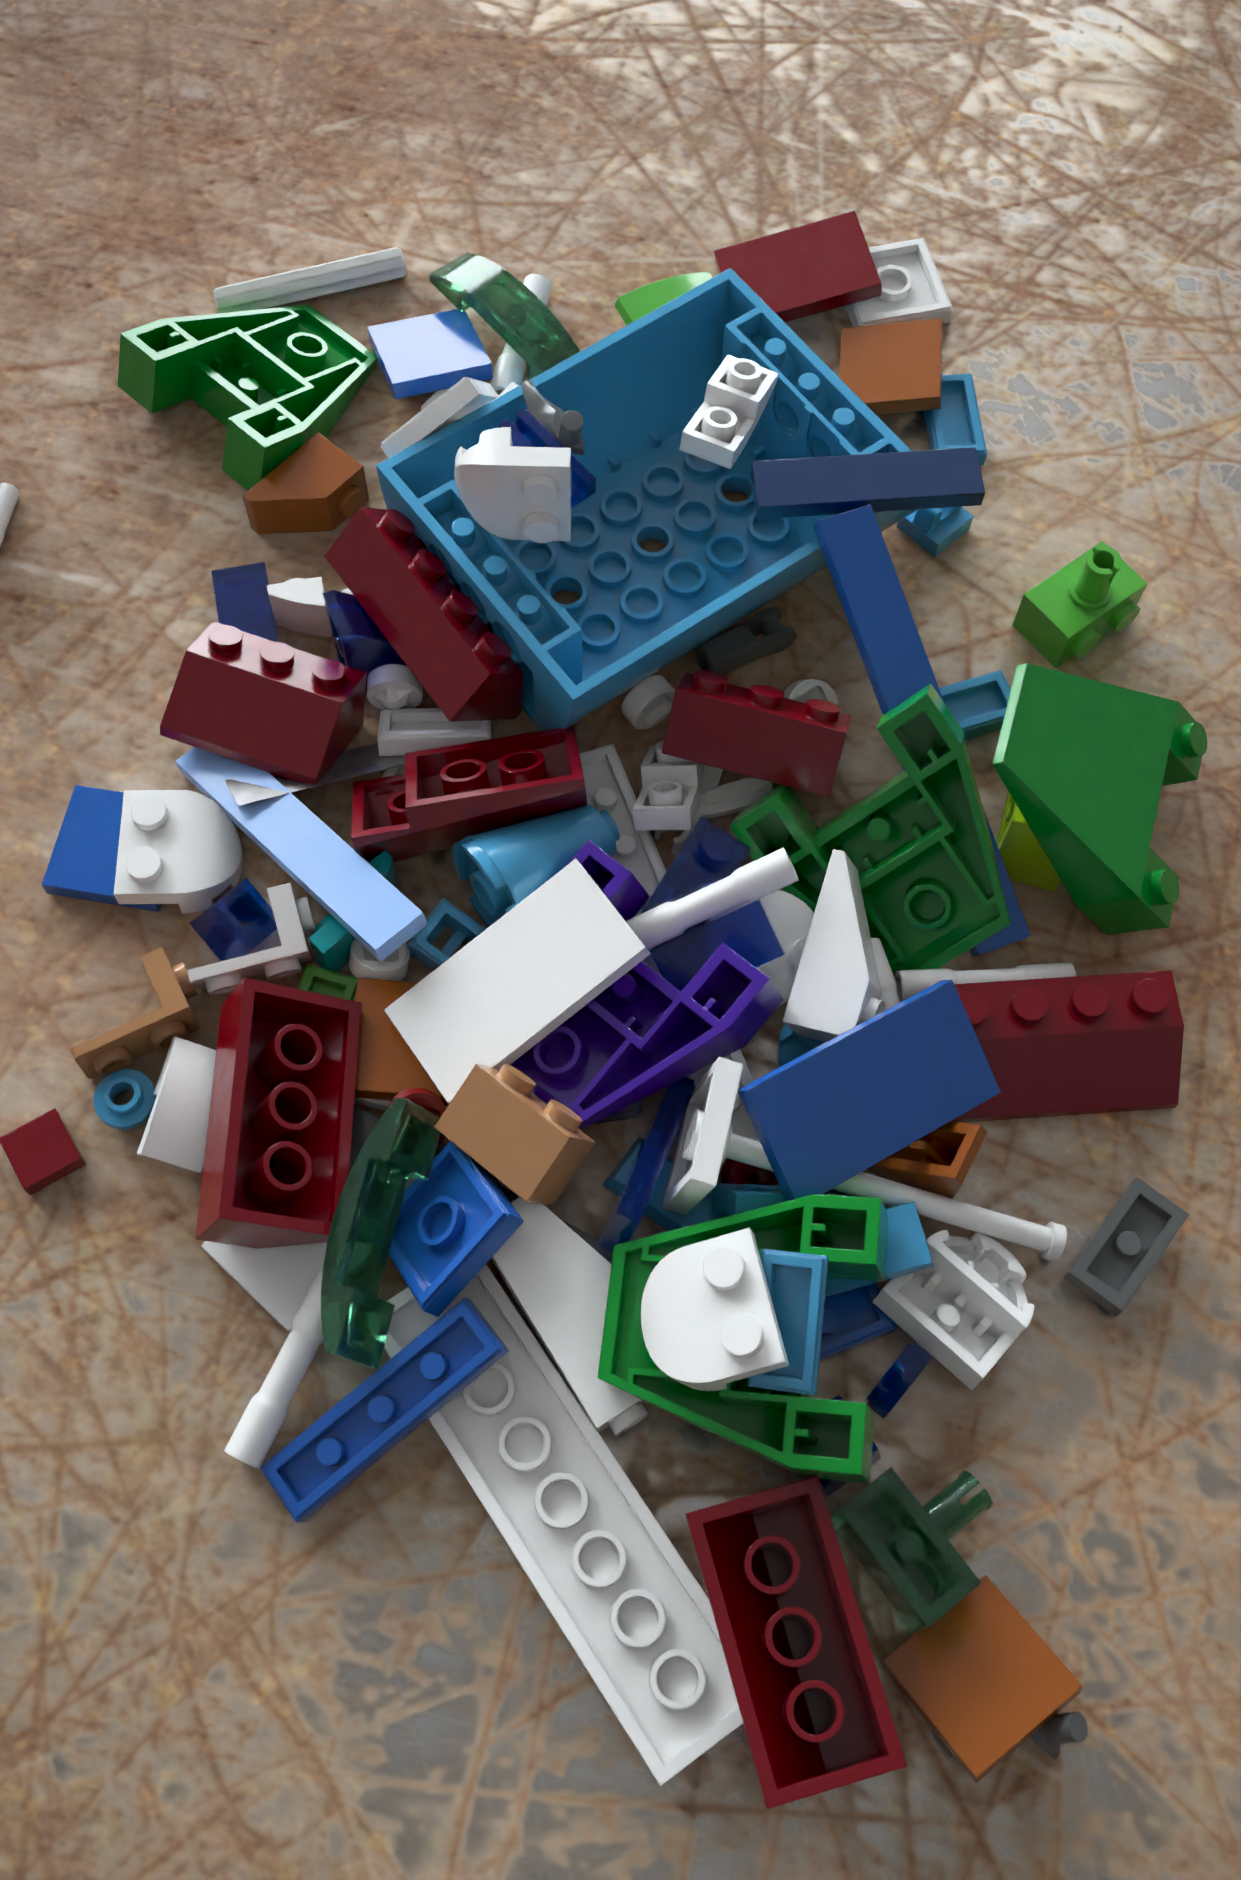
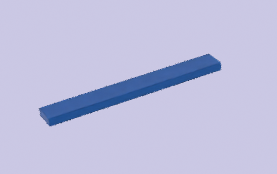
(891, 644)

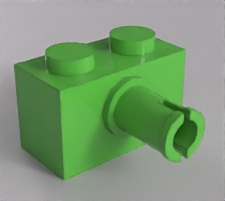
(1080, 605)

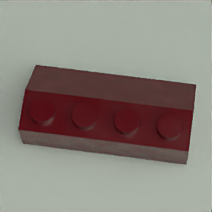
(427, 617)
(1077, 1044)
(279, 1116)
(794, 1642)

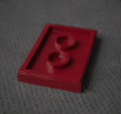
(806, 267)

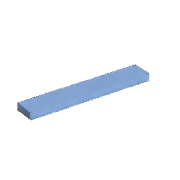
(310, 854)

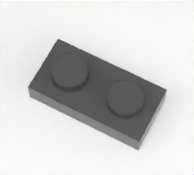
(1126, 1246)

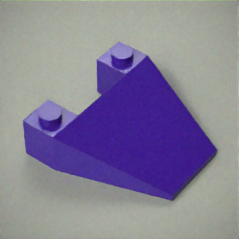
(642, 1027)

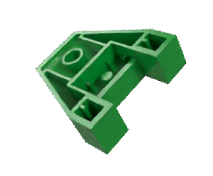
(259, 372)
(1089, 783)
(914, 841)
(783, 1427)

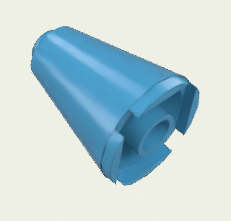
(521, 857)

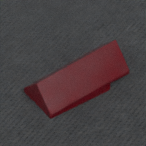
(466, 792)

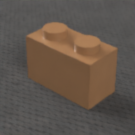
(515, 1133)

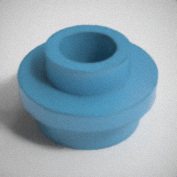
(128, 1115)

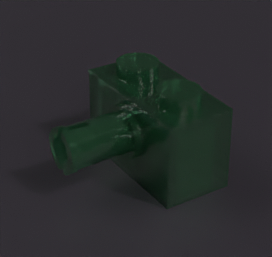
(909, 1544)

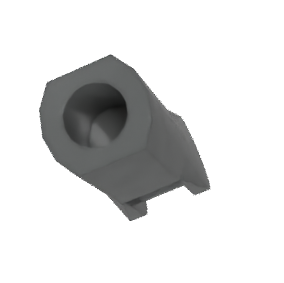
(740, 643)

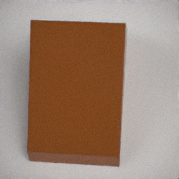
(936, 1160)

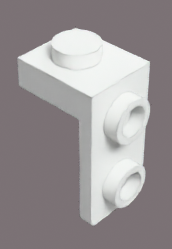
(292, 920)

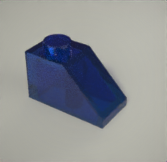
(356, 636)
(702, 860)

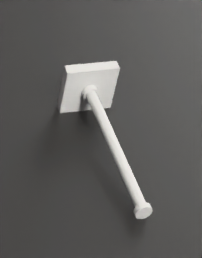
(709, 1139)

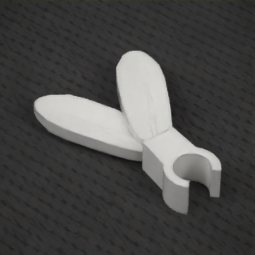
(721, 800)

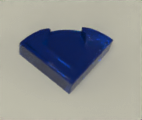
(898, 1379)

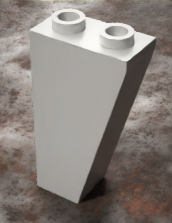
(564, 1297)

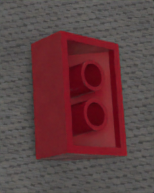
(264, 704)
(756, 732)

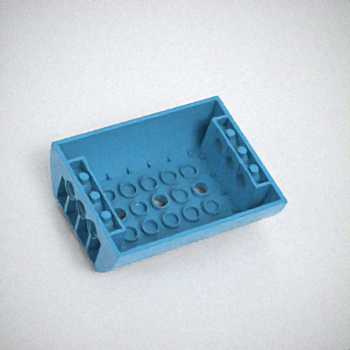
(718, 558)

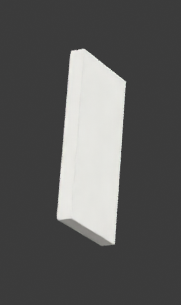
(517, 980)

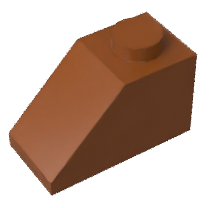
(308, 491)

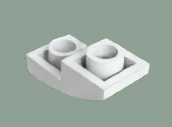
(729, 411)
(300, 605)
(668, 792)
(182, 1107)

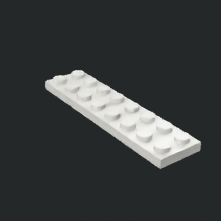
(584, 1539)

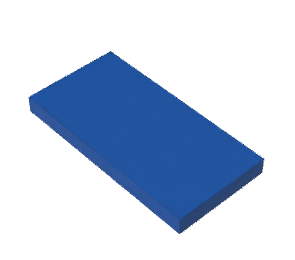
(869, 1092)

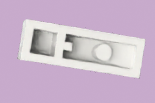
(838, 969)

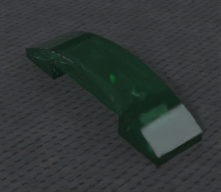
(507, 308)
(363, 1230)

